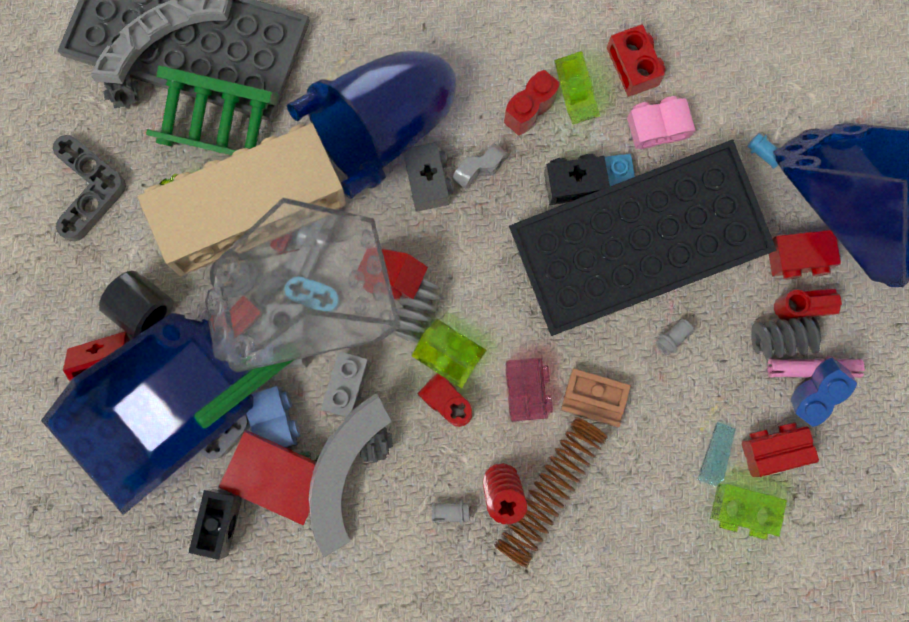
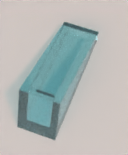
(717, 455)

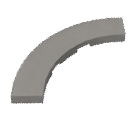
(150, 27)
(333, 467)

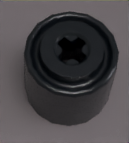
(134, 303)

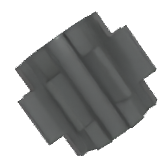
(123, 98)
(377, 446)

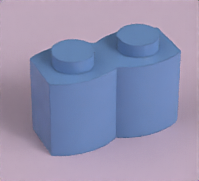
(271, 417)

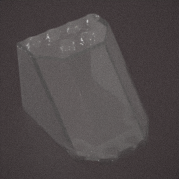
(300, 288)

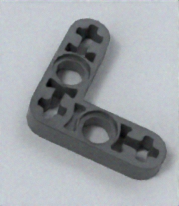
(96, 189)

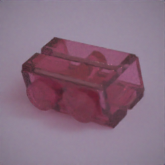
(527, 390)

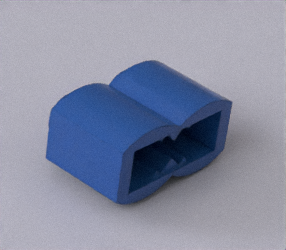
(828, 387)

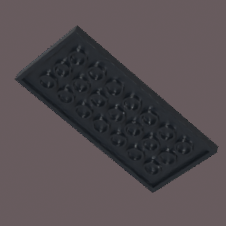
(642, 237)

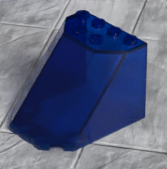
(859, 189)
(135, 409)

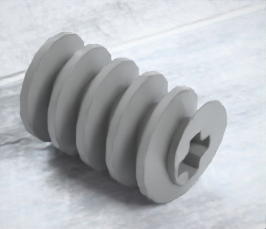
(415, 311)

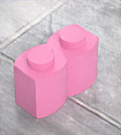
(660, 122)

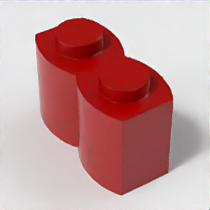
(531, 102)

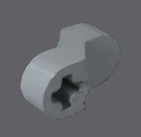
(479, 166)

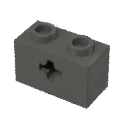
(425, 193)

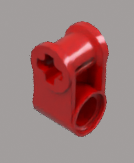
(443, 397)

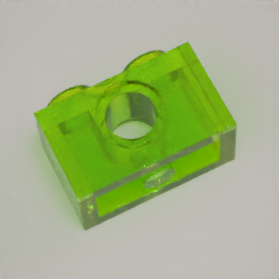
(577, 87)
(448, 353)

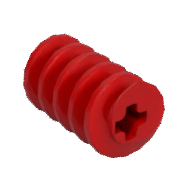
(504, 494)

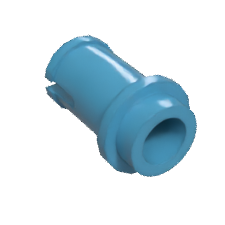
(763, 149)

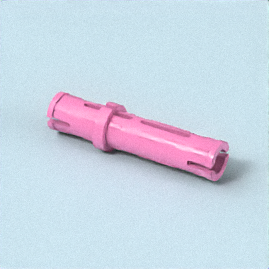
(806, 367)

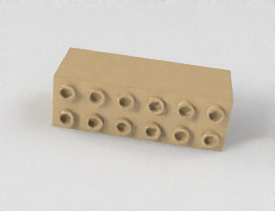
(212, 208)

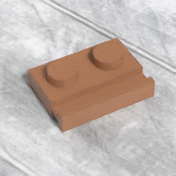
(595, 398)

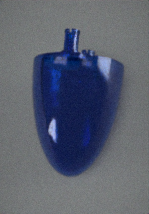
(377, 112)

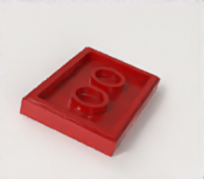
(270, 477)

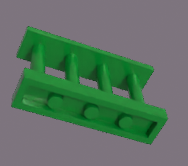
(203, 87)

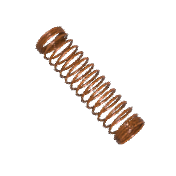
(577, 425)

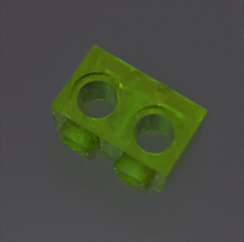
(748, 505)

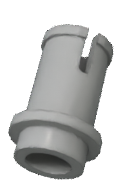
(674, 337)
(450, 512)

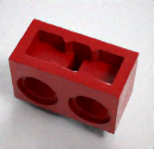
(629, 61)

